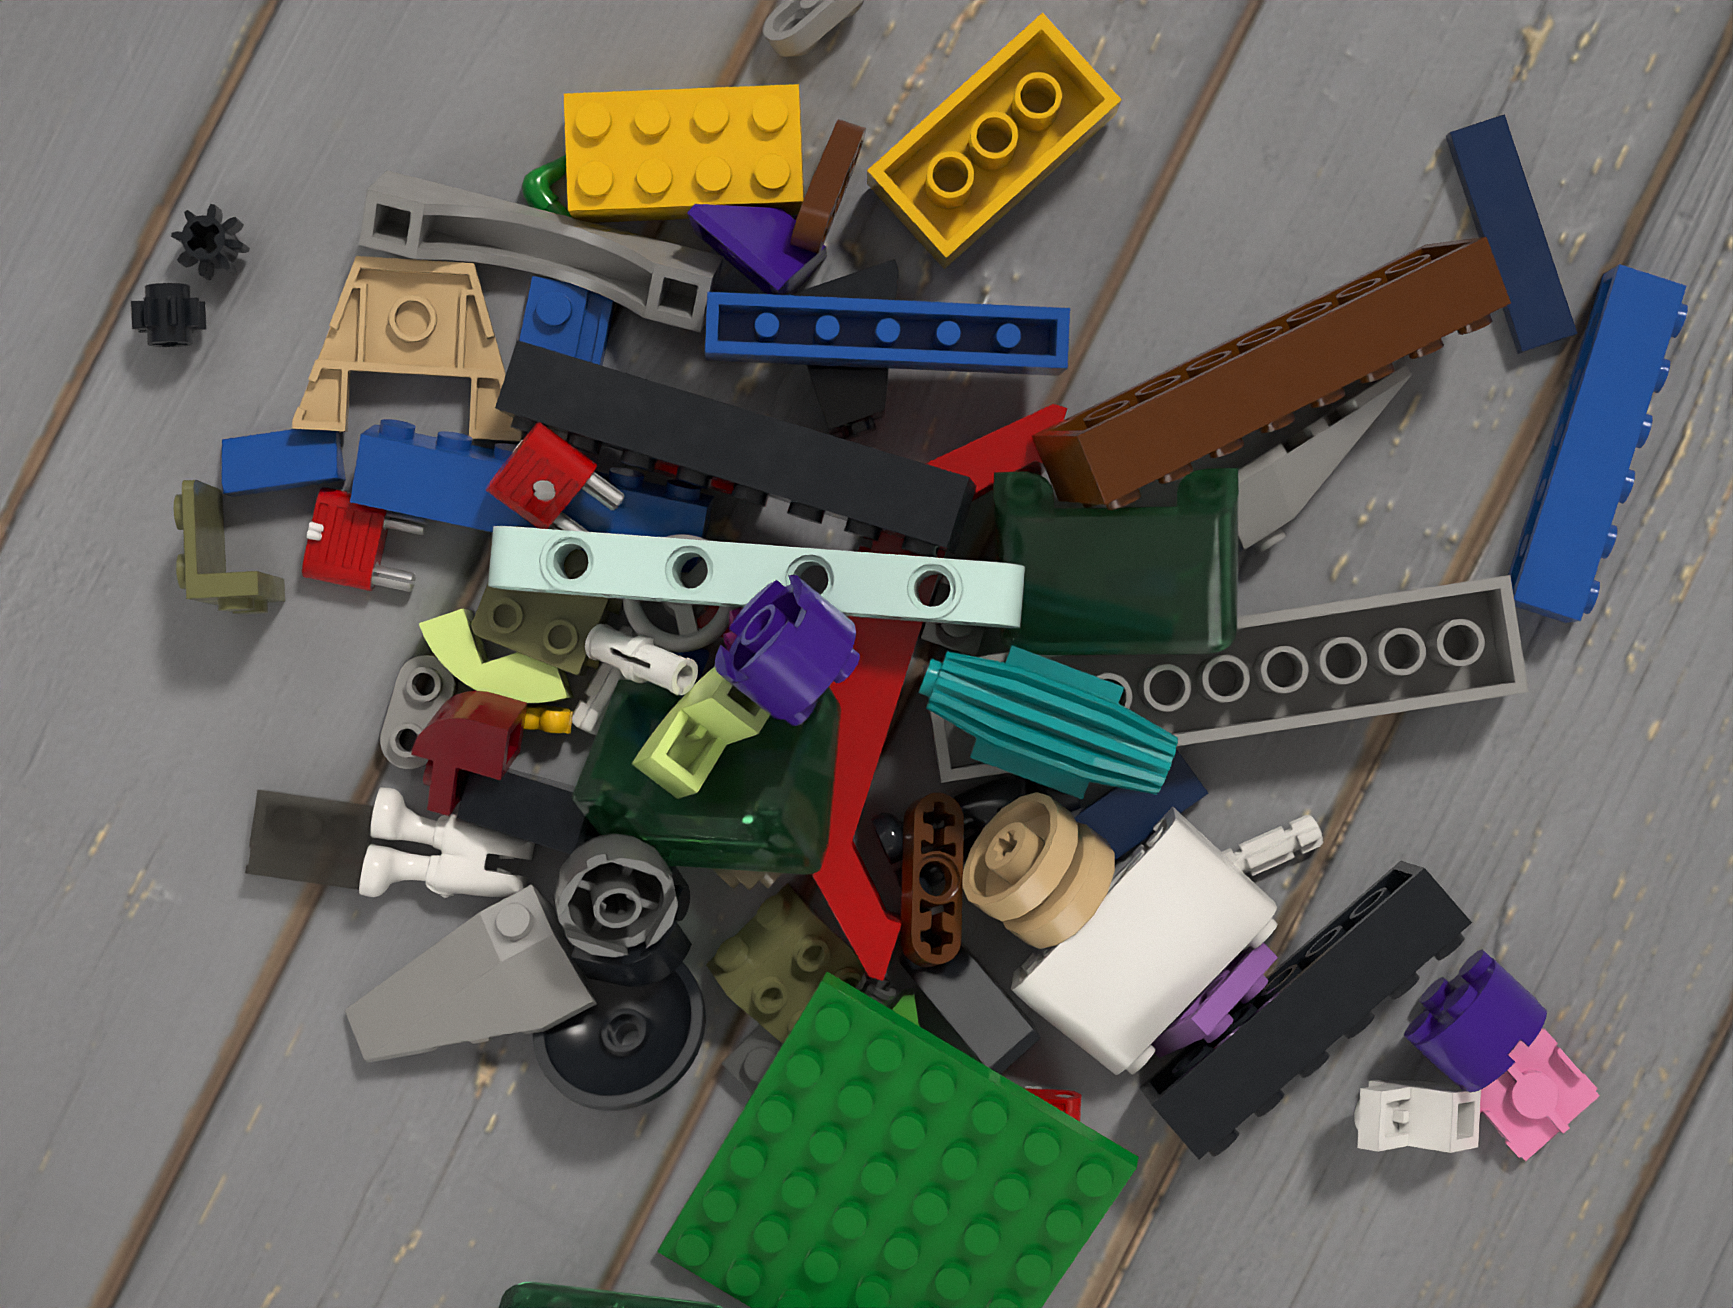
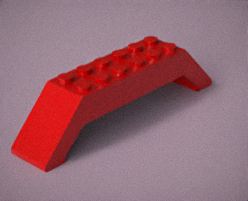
(872, 694)

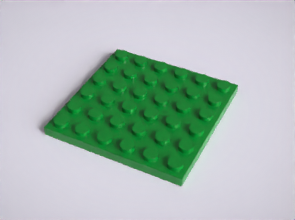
(892, 1175)

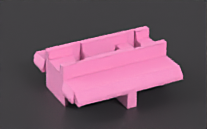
(1536, 1096)

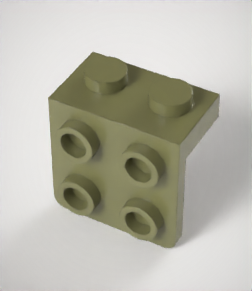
(203, 563)
(546, 624)
(781, 960)

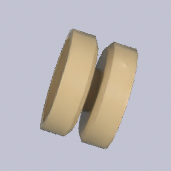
(1038, 870)

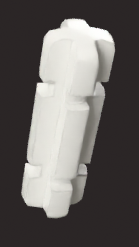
(590, 714)
(1276, 846)

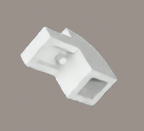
(1417, 1115)

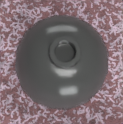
(615, 895)

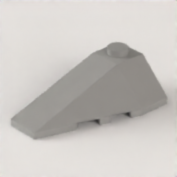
(1288, 475)
(483, 980)

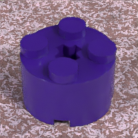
(788, 649)
(1475, 1022)

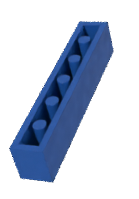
(886, 334)
(1595, 443)
(448, 478)

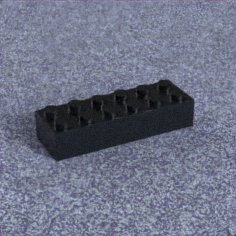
(1307, 1007)

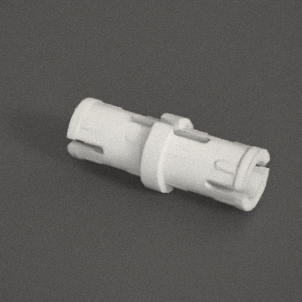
(640, 659)

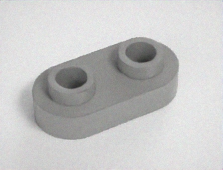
(799, 24)
(413, 710)

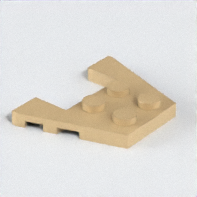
(409, 322)

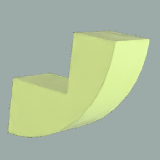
(509, 676)
(696, 734)

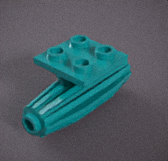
(1049, 722)

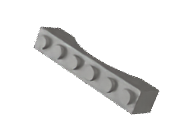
(454, 224)

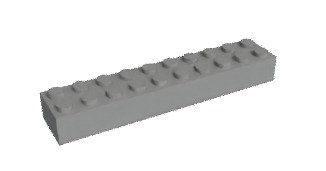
(1308, 668)

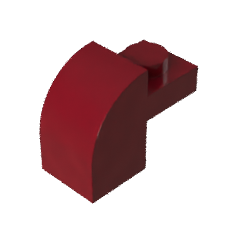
(467, 734)

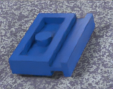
(567, 319)

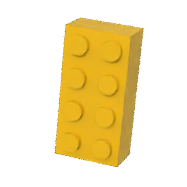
(993, 140)
(676, 148)

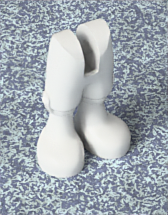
(462, 857)

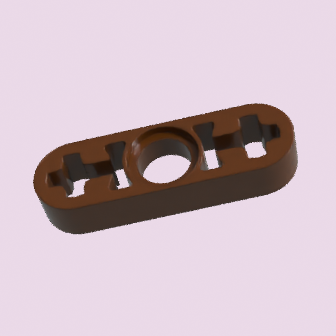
(828, 186)
(947, 923)

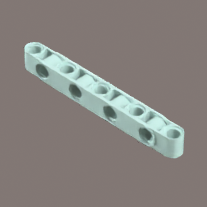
(652, 567)

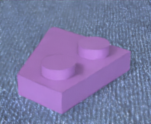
(1209, 1012)

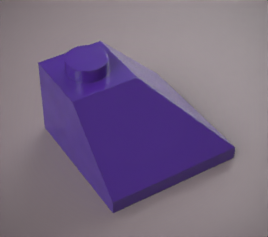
(757, 244)

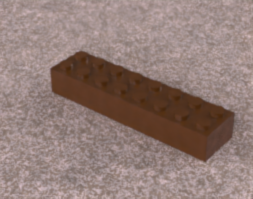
(1271, 373)

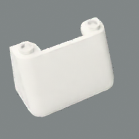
(1148, 948)

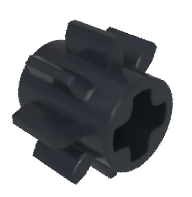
(194, 243)
(168, 315)

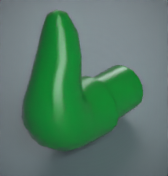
(537, 187)

